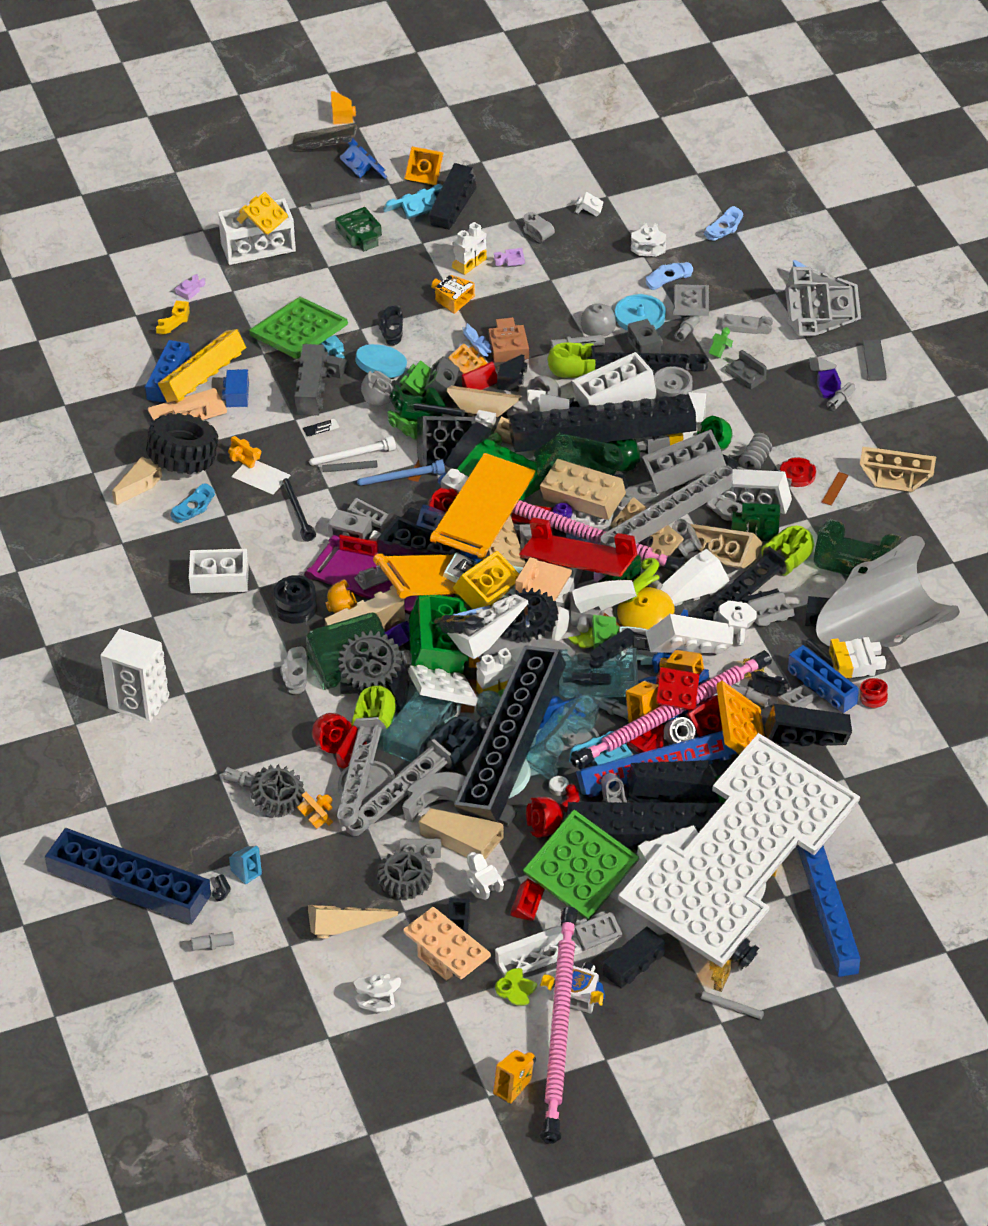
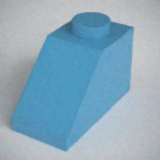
(246, 864)

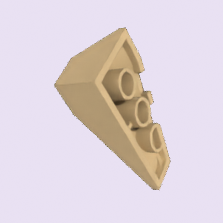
(729, 546)
(333, 920)

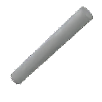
(332, 201)
(732, 1005)

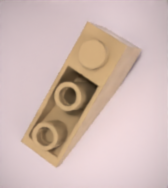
(138, 480)

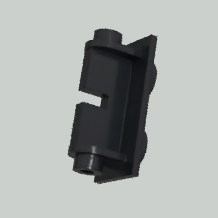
(761, 680)

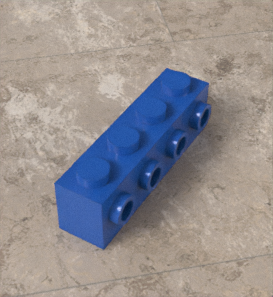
(172, 357)
(823, 679)

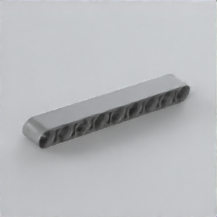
(673, 506)

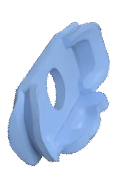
(731, 217)
(658, 278)
(479, 343)

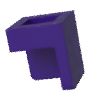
(828, 382)
(399, 633)

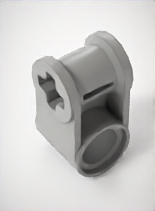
(537, 227)
(690, 540)
(613, 794)

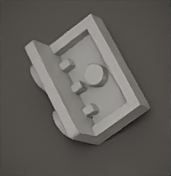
(771, 609)

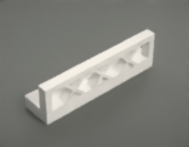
(532, 947)

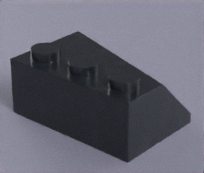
(439, 436)

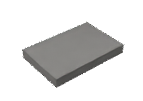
(691, 300)

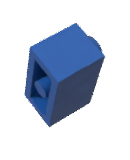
(236, 388)

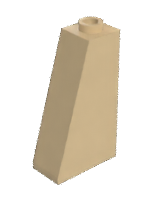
(461, 832)

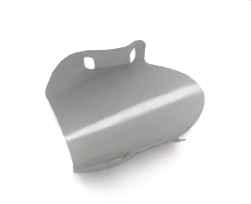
(883, 601)

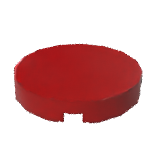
(800, 471)

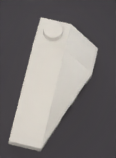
(696, 578)

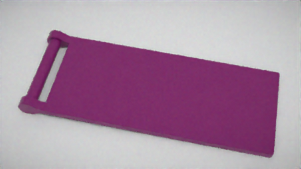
(347, 566)

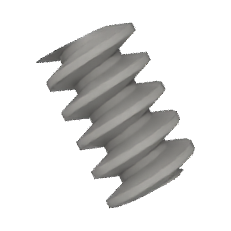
(756, 452)

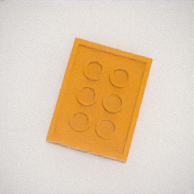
(739, 717)

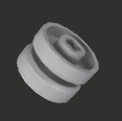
(672, 382)

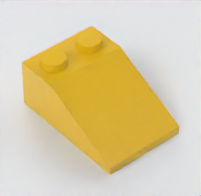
(486, 581)

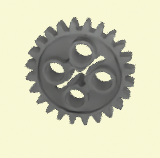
(370, 660)

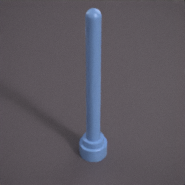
(436, 468)

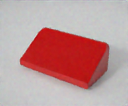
(480, 377)
(358, 545)
(345, 750)
(527, 900)

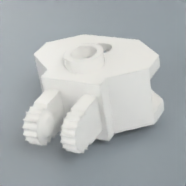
(648, 241)
(736, 619)
(482, 876)
(378, 991)

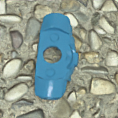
(202, 496)

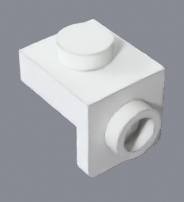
(589, 203)

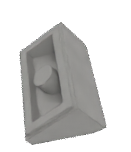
(820, 364)

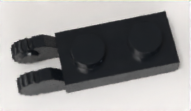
(611, 648)

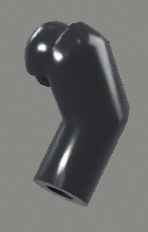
(223, 890)

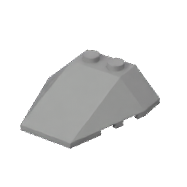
(819, 301)

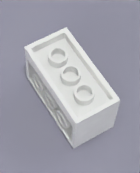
(248, 242)
(134, 675)

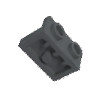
(336, 366)
(747, 370)

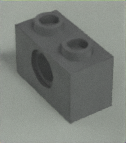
(644, 337)
(442, 376)

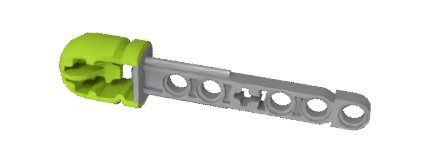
(372, 718)

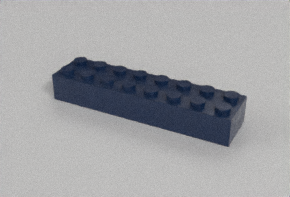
(128, 875)

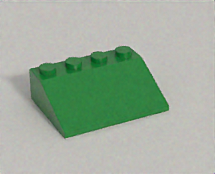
(491, 448)

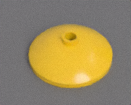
(646, 609)

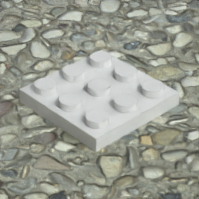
(442, 685)

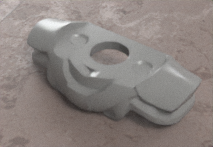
(721, 504)
(295, 659)

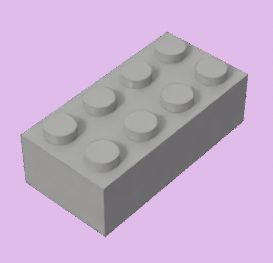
(683, 461)

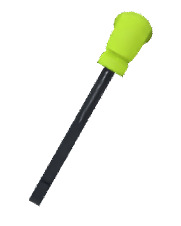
(576, 360)
(792, 541)

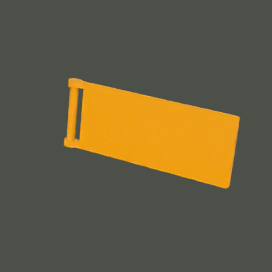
(483, 505)
(418, 573)

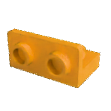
(466, 359)

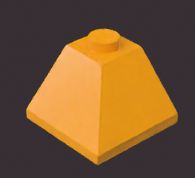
(424, 165)

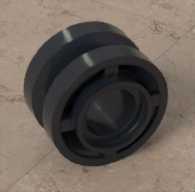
(744, 954)

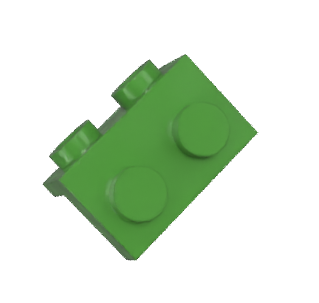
(417, 378)
(406, 425)
(603, 629)

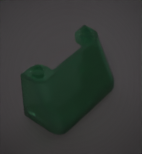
(842, 554)
(326, 643)

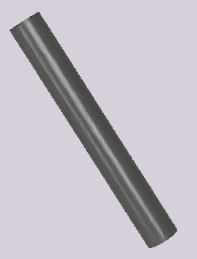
(349, 466)

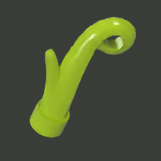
(650, 566)

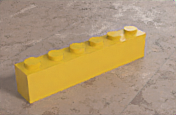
(201, 366)

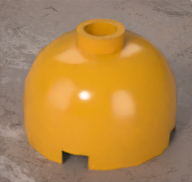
(340, 597)

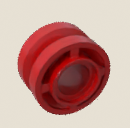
(873, 692)

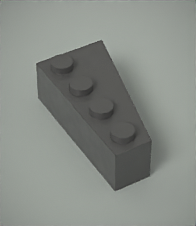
(310, 381)

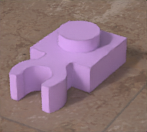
(511, 257)
(190, 288)

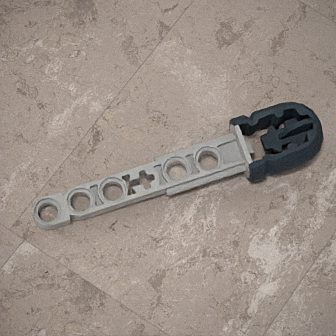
(465, 741)

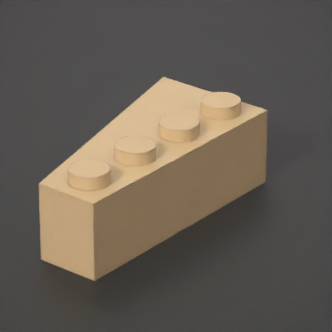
(387, 606)

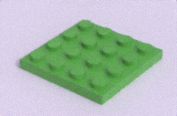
(297, 325)
(581, 865)

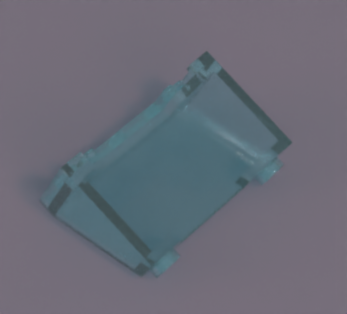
(623, 674)
(547, 744)

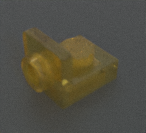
(720, 975)

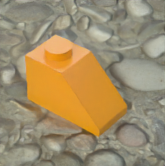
(342, 109)

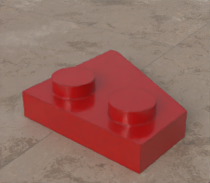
(648, 741)

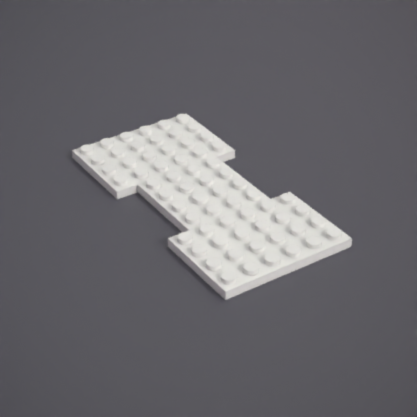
(710, 887)

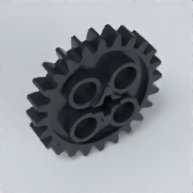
(541, 615)

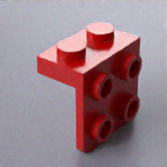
(677, 688)

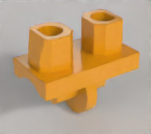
(243, 452)
(320, 816)

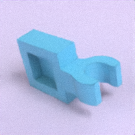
(334, 346)

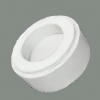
(557, 785)

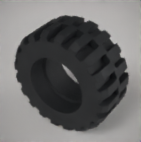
(182, 443)

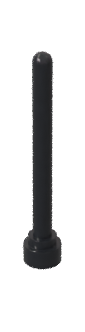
(307, 532)

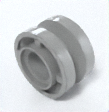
(671, 727)

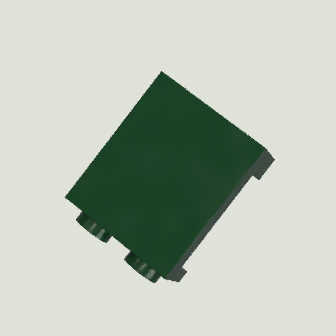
(405, 403)

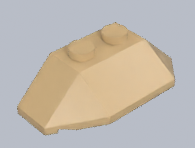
(473, 400)
(896, 469)

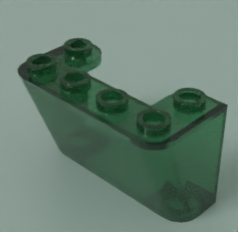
(579, 451)

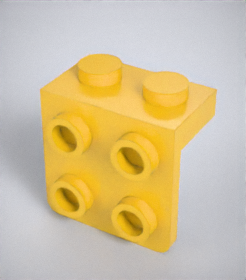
(263, 213)

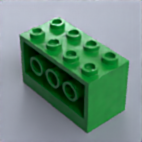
(430, 645)

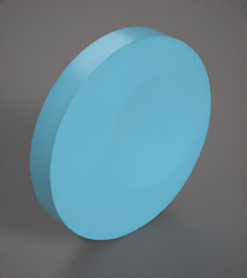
(640, 307)
(381, 359)

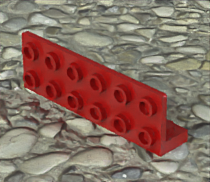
(578, 553)

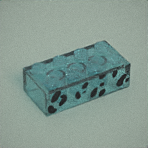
(415, 723)

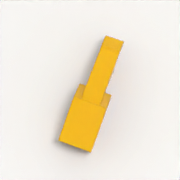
(179, 315)

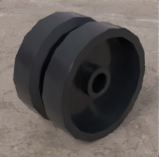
(295, 599)

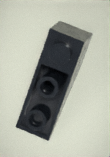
(399, 688)

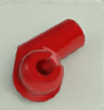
(572, 796)

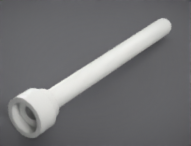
(386, 444)

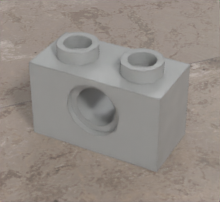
(349, 525)

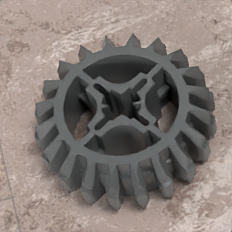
(268, 797)
(405, 874)

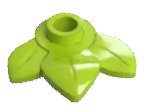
(584, 640)
(518, 987)

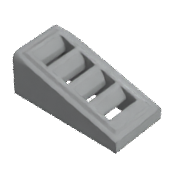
(360, 507)
(796, 699)

